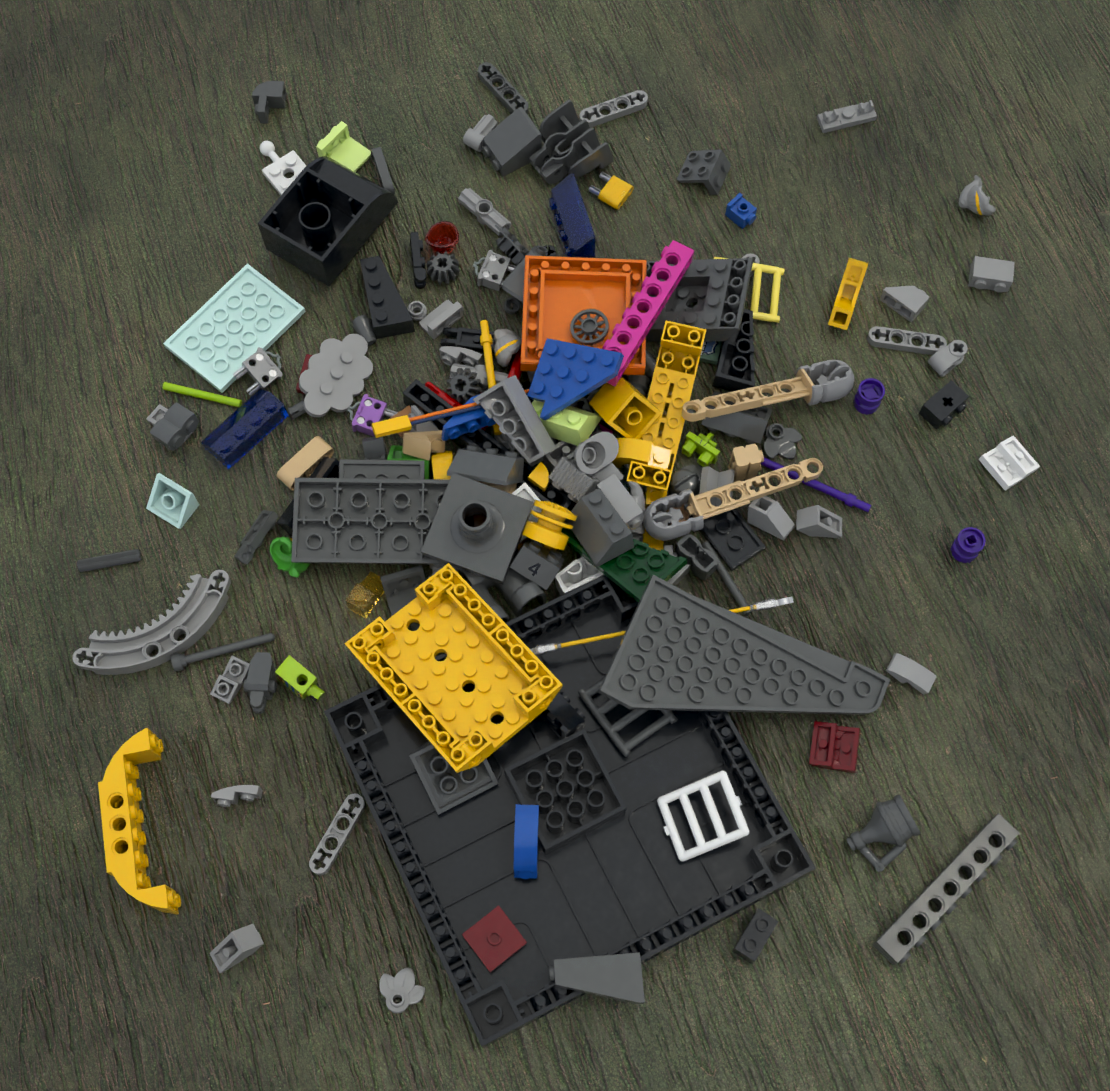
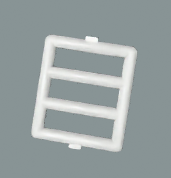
(682, 794)

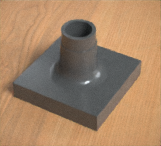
(480, 549)

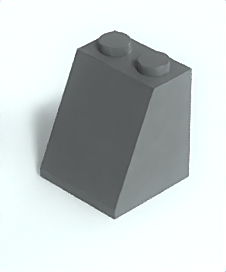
(512, 142)

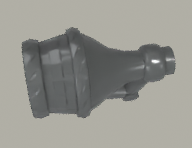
(888, 824)

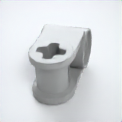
(948, 358)

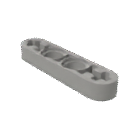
(615, 112)
(906, 344)
(340, 835)

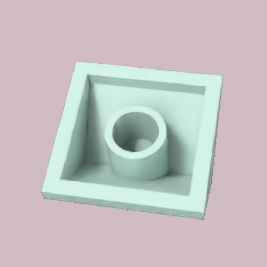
(171, 501)

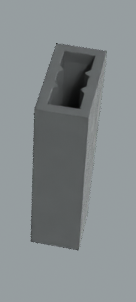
(605, 976)

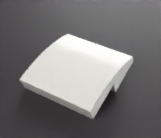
(1009, 463)

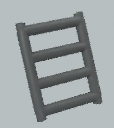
(611, 730)

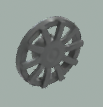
(589, 327)

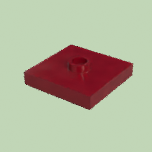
(494, 939)

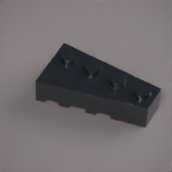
(386, 306)

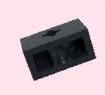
(934, 409)
(755, 936)

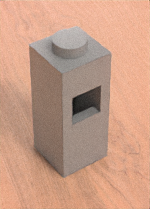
(622, 501)

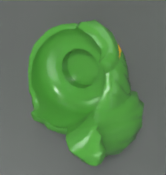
(282, 553)

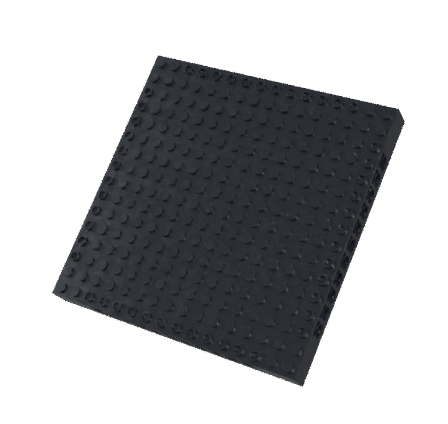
(603, 852)

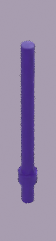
(849, 499)

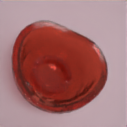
(442, 237)

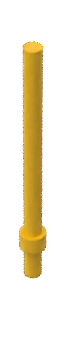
(486, 342)

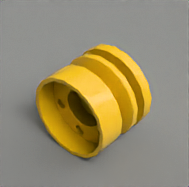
(549, 524)

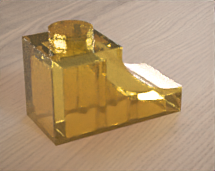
(365, 595)

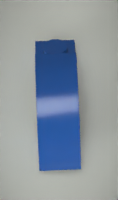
(526, 841)

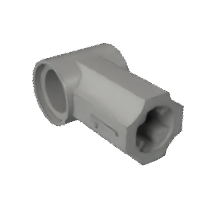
(474, 137)

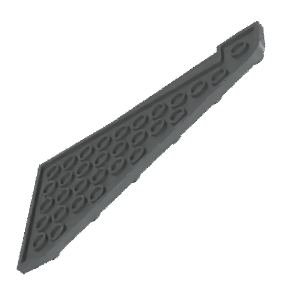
(711, 659)

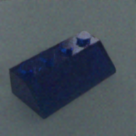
(572, 219)
(245, 428)

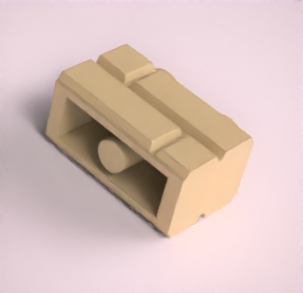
(746, 462)

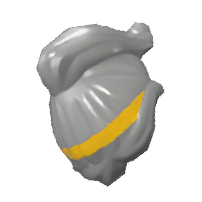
(975, 199)
(506, 344)

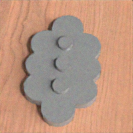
(335, 375)

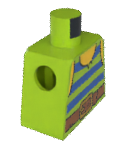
(292, 673)

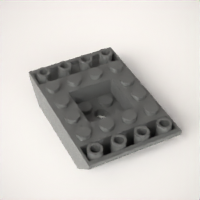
(721, 295)

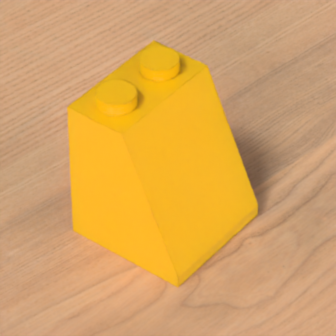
(625, 408)

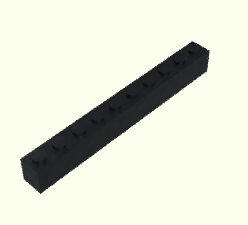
(429, 402)

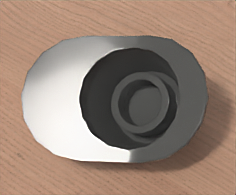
(685, 478)

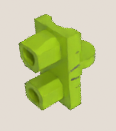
(703, 445)

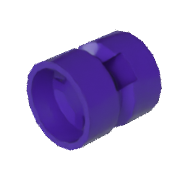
(869, 396)
(968, 544)

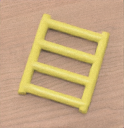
(777, 272)

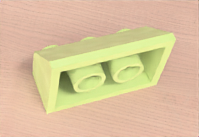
(570, 424)

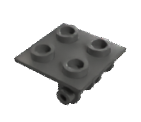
(511, 246)

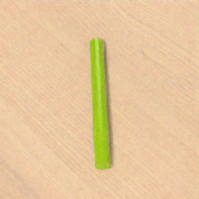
(202, 394)

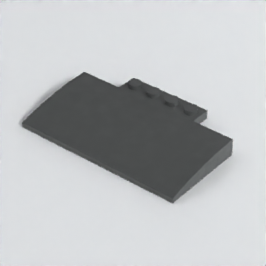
(367, 514)

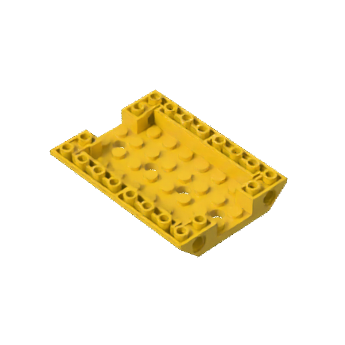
(478, 651)

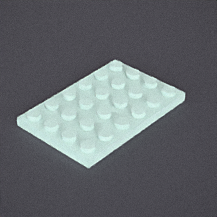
(233, 325)

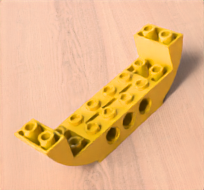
(668, 391)
(123, 821)

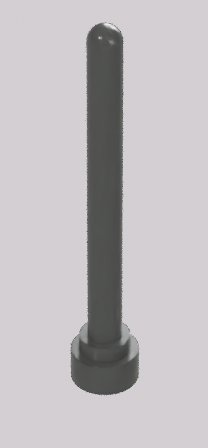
(181, 661)

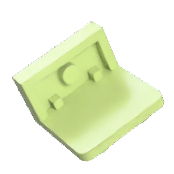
(343, 148)

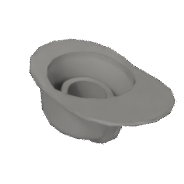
(596, 452)

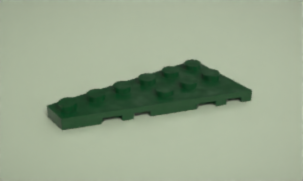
(635, 567)

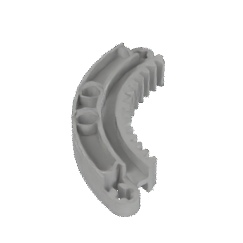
(132, 651)

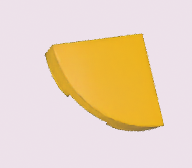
(539, 476)

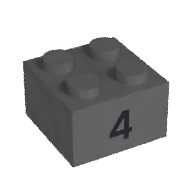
(537, 563)

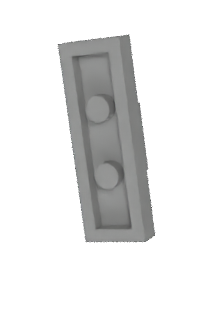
(847, 117)

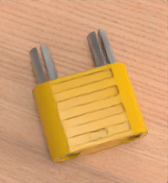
(614, 192)

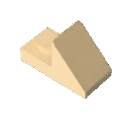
(423, 443)

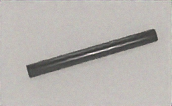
(728, 580)

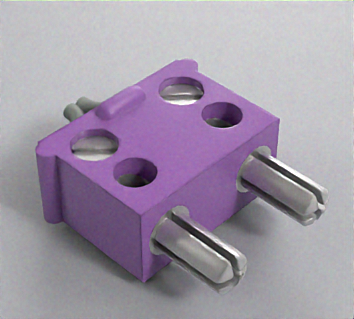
(368, 412)

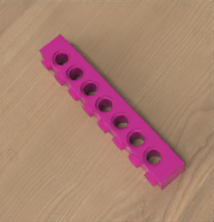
(675, 254)

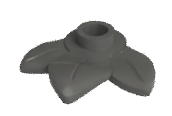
(783, 443)

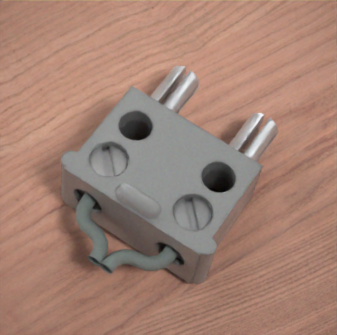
(493, 270)
(263, 368)

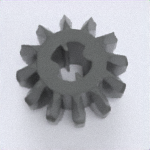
(443, 267)
(456, 384)

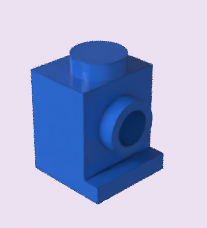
(741, 211)

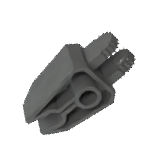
(260, 681)

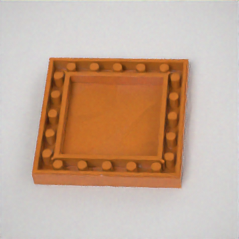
(567, 285)

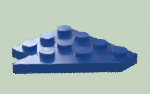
(569, 373)

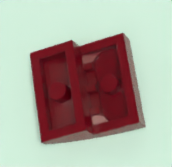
(834, 747)

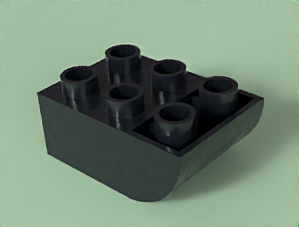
(325, 218)

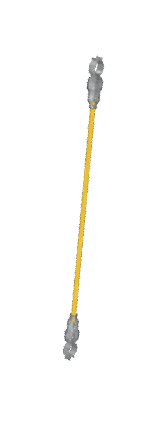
(767, 604)

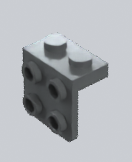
(705, 167)
(401, 586)

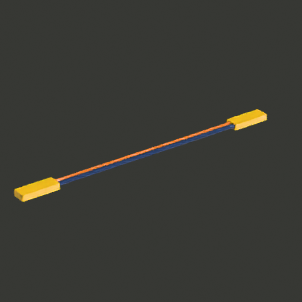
(405, 423)

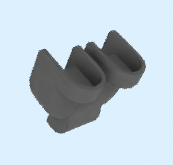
(560, 131)
(516, 591)

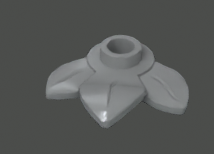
(403, 987)

